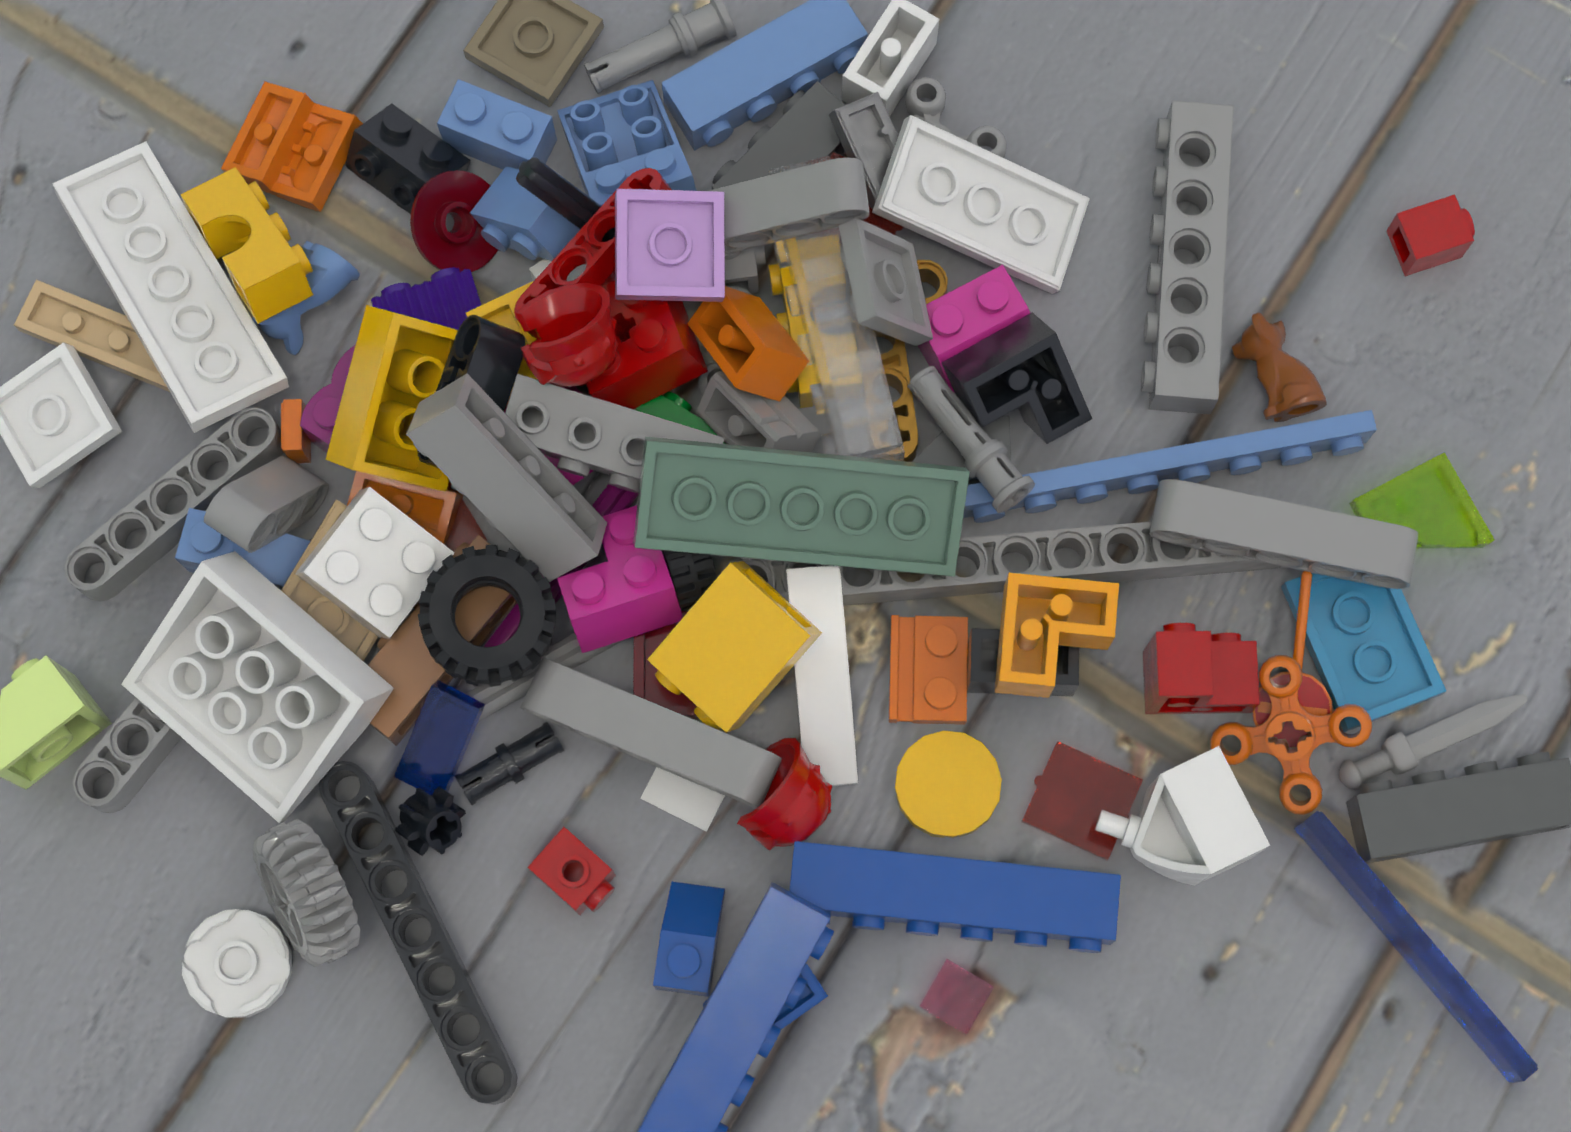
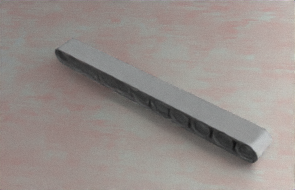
(1039, 550)

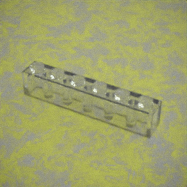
(843, 353)

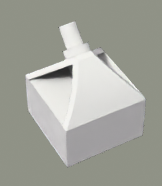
(1191, 822)

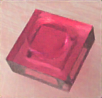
(956, 997)

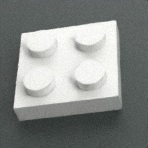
(53, 416)

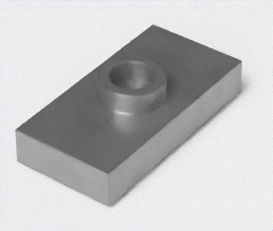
(868, 136)

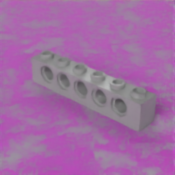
(1206, 132)

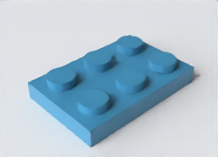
(1366, 646)

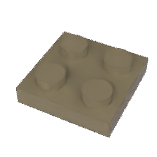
(534, 44)

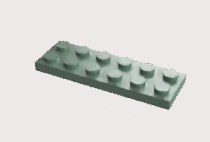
(800, 506)

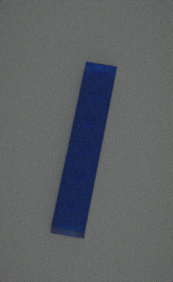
(1416, 948)

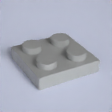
(884, 282)

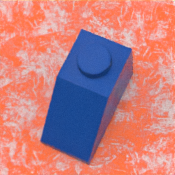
(689, 939)

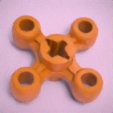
(1294, 760)

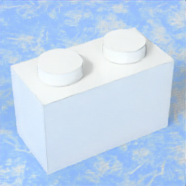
(891, 54)

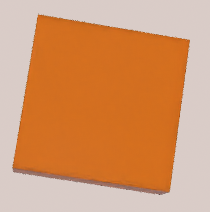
(293, 438)

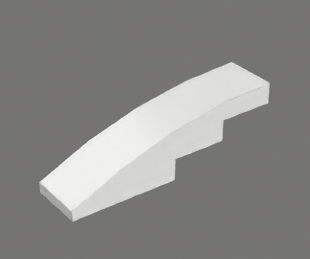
(824, 675)

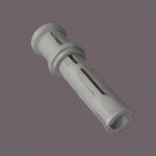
(683, 36)
(983, 457)

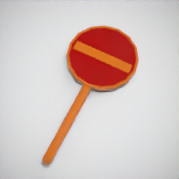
(1311, 693)

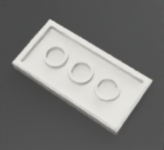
(981, 204)

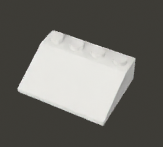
(255, 684)

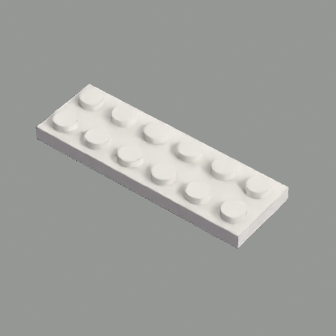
(170, 286)

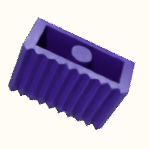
(436, 301)

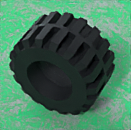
(477, 570)

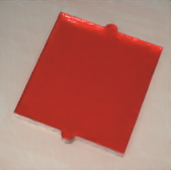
(1073, 795)

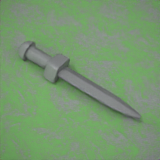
(1402, 752)

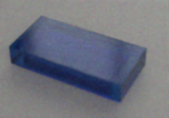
(439, 738)

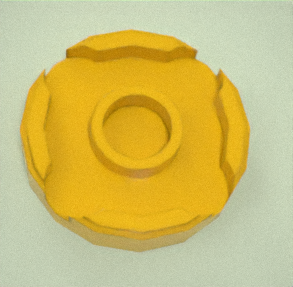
(948, 784)

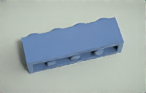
(763, 70)

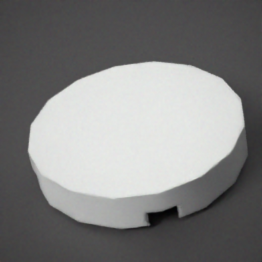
(237, 963)

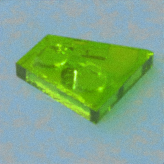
(1431, 503)

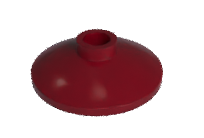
(463, 246)

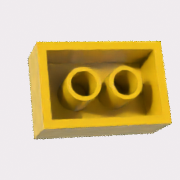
(390, 372)

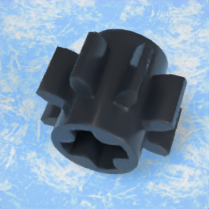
(430, 821)

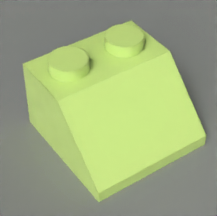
(44, 720)

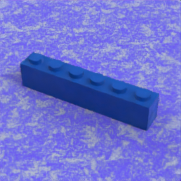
(958, 894)
(740, 1015)

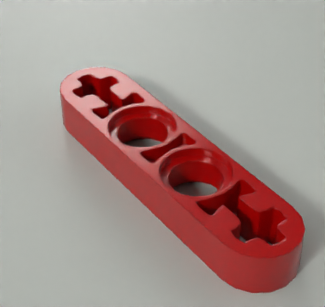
(588, 247)

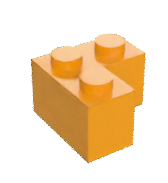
(1045, 614)

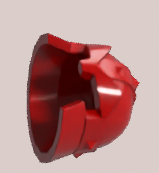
(574, 334)
(795, 801)

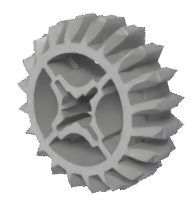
(306, 892)

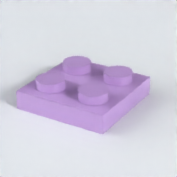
(669, 245)

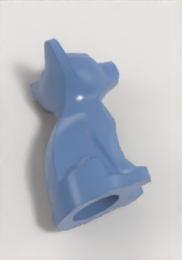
(329, 277)

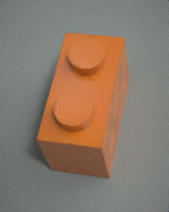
(749, 344)

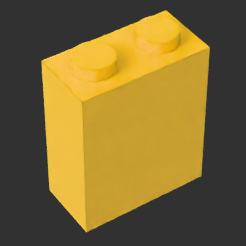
(733, 647)

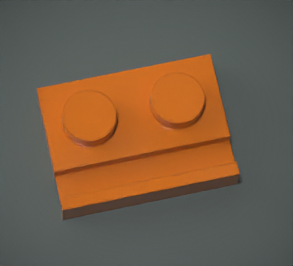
(928, 669)

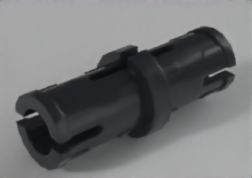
(509, 763)

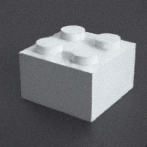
(374, 562)

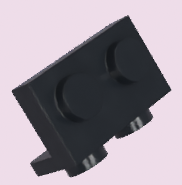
(400, 155)

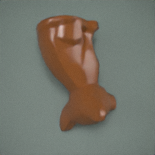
(1287, 380)

